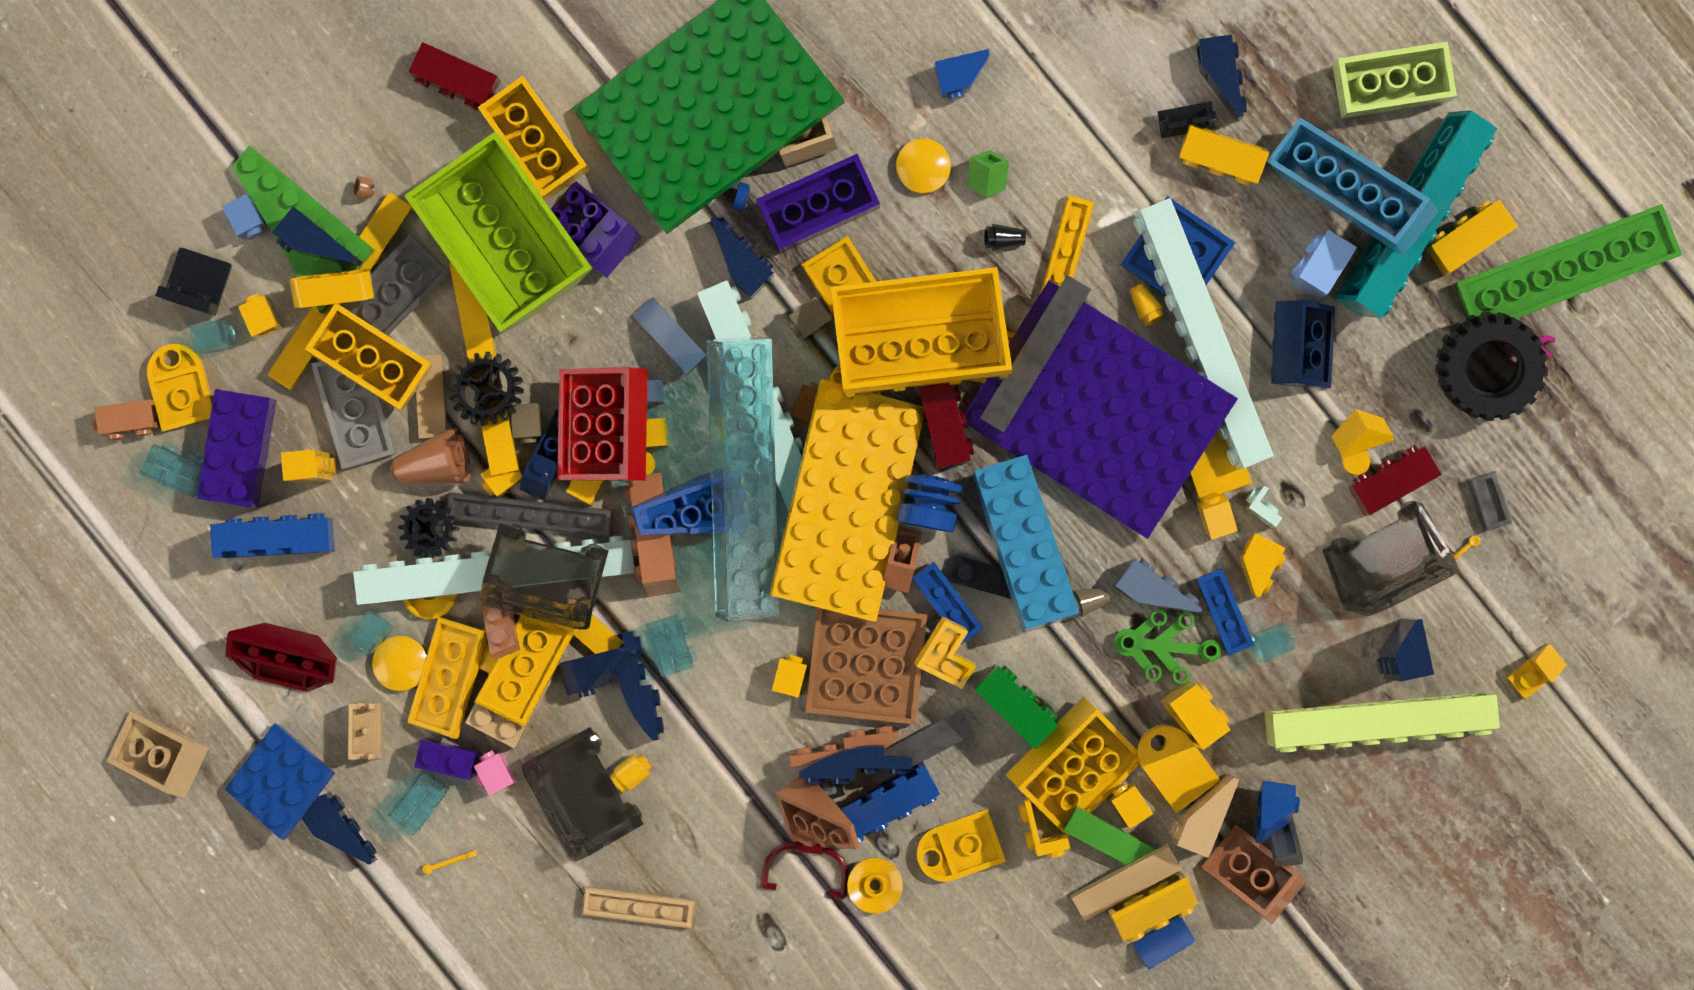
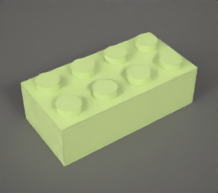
(1394, 80)

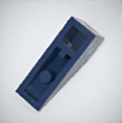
(307, 238)
(595, 670)

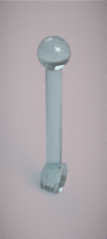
(621, 486)

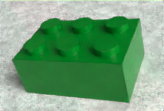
(1016, 705)

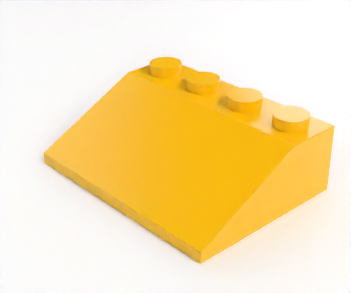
(1075, 764)

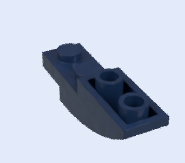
(640, 698)
(842, 764)

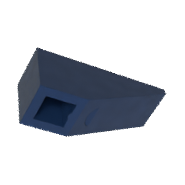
(1218, 67)
(743, 265)
(543, 465)
(331, 824)

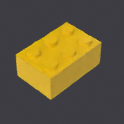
(1195, 714)

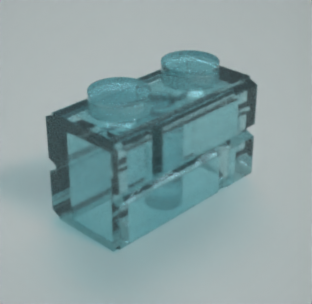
(173, 469)
(671, 645)
(418, 801)

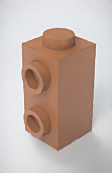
(125, 418)

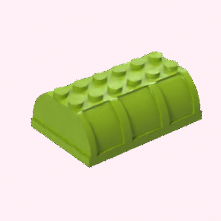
(499, 233)

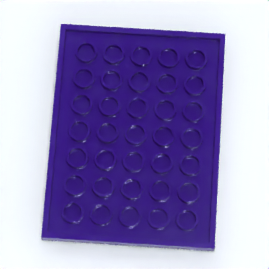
(1109, 416)

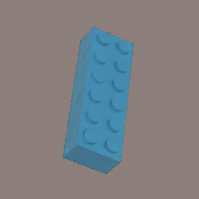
(1352, 186)
(1025, 543)

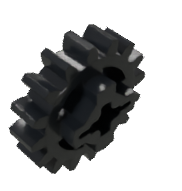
(437, 520)

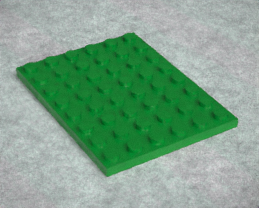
(707, 107)

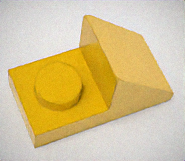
(1536, 671)

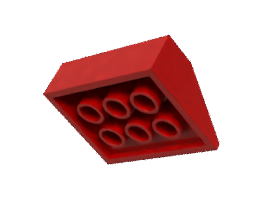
(602, 424)

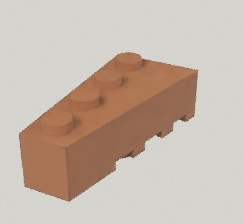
(654, 550)

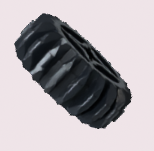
(464, 380)

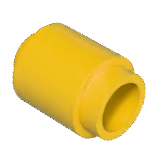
(631, 772)

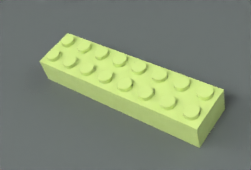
(1381, 720)

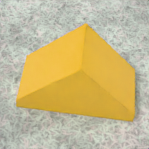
(1360, 433)

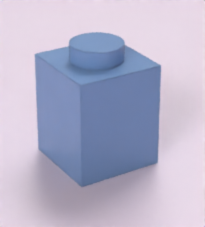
(244, 217)

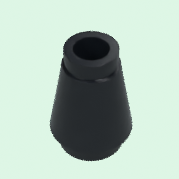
(1003, 237)

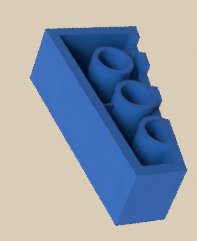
(270, 538)
(891, 801)

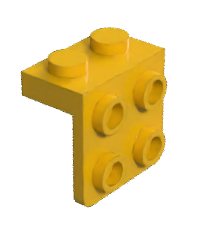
(1052, 846)

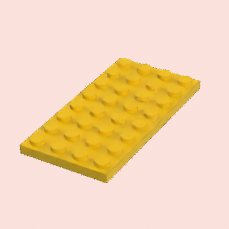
(847, 501)

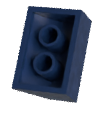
(1303, 344)
(1405, 652)

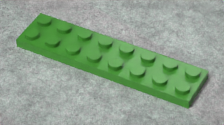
(1572, 266)

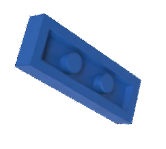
(946, 599)
(1224, 612)

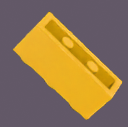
(1223, 154)
(1471, 236)
(307, 466)

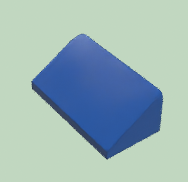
(1164, 942)

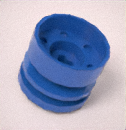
(929, 503)

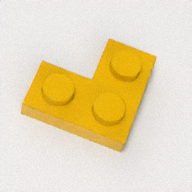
(939, 654)

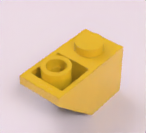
(1259, 561)

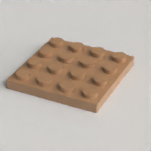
(866, 666)

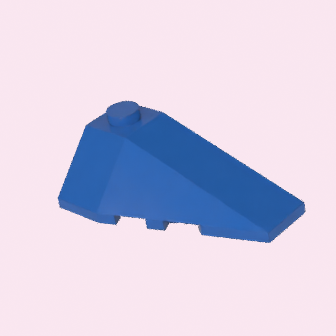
(678, 510)

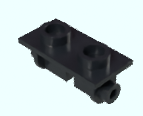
(1176, 120)

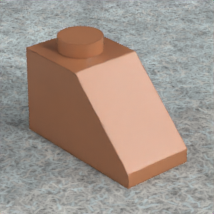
(902, 559)

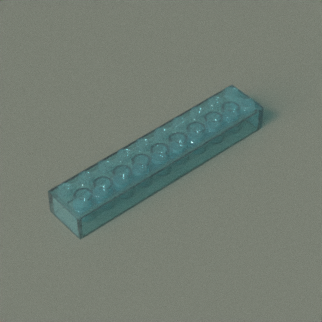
(742, 477)

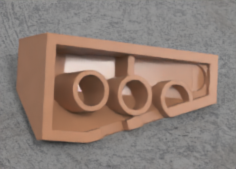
(814, 817)

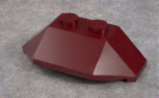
(282, 656)

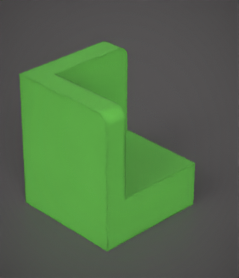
(987, 173)

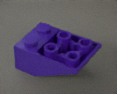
(595, 229)

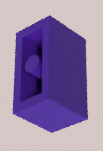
(446, 758)

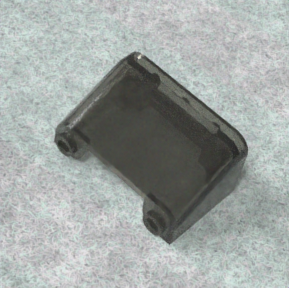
(1390, 562)
(543, 579)
(580, 796)

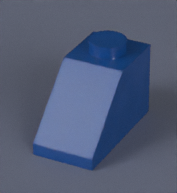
(959, 73)
(1274, 808)

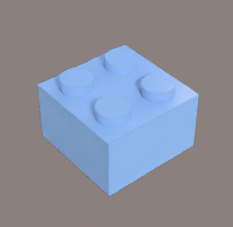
(1322, 265)

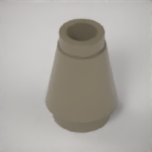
(1090, 599)

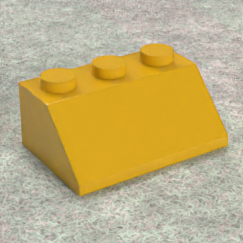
(1153, 907)

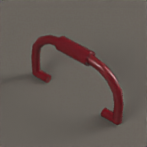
(816, 849)

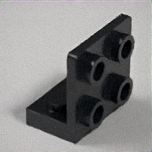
(196, 281)

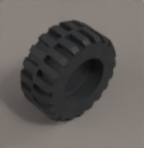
(1521, 387)

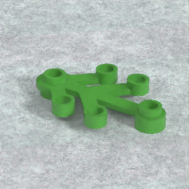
(1162, 646)

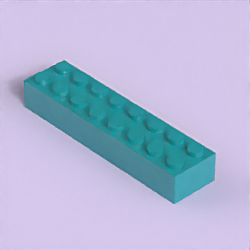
(1439, 176)

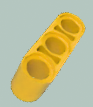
(332, 288)

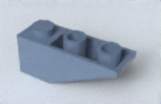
(1145, 587)

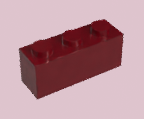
(453, 76)
(946, 424)
(1394, 480)

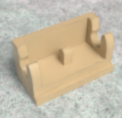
(364, 730)

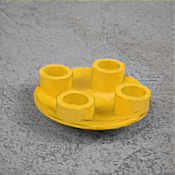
(923, 165)
(399, 663)

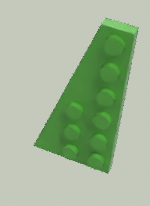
(275, 196)

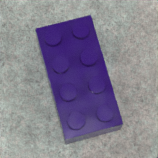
(818, 203)
(236, 448)

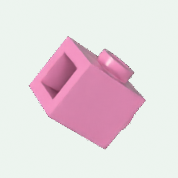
(493, 772)

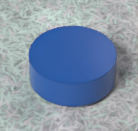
(741, 196)

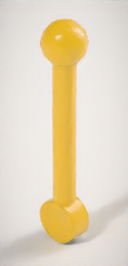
(1473, 541)
(427, 868)

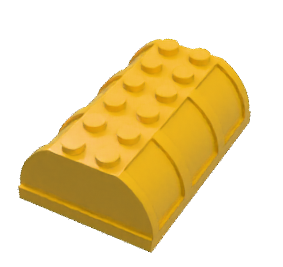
(921, 331)

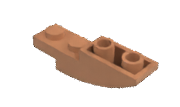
(883, 735)

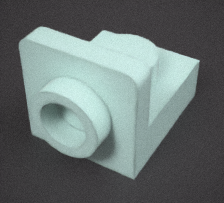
(1265, 512)

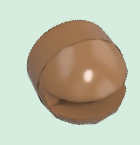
(362, 188)

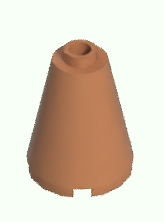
(434, 461)

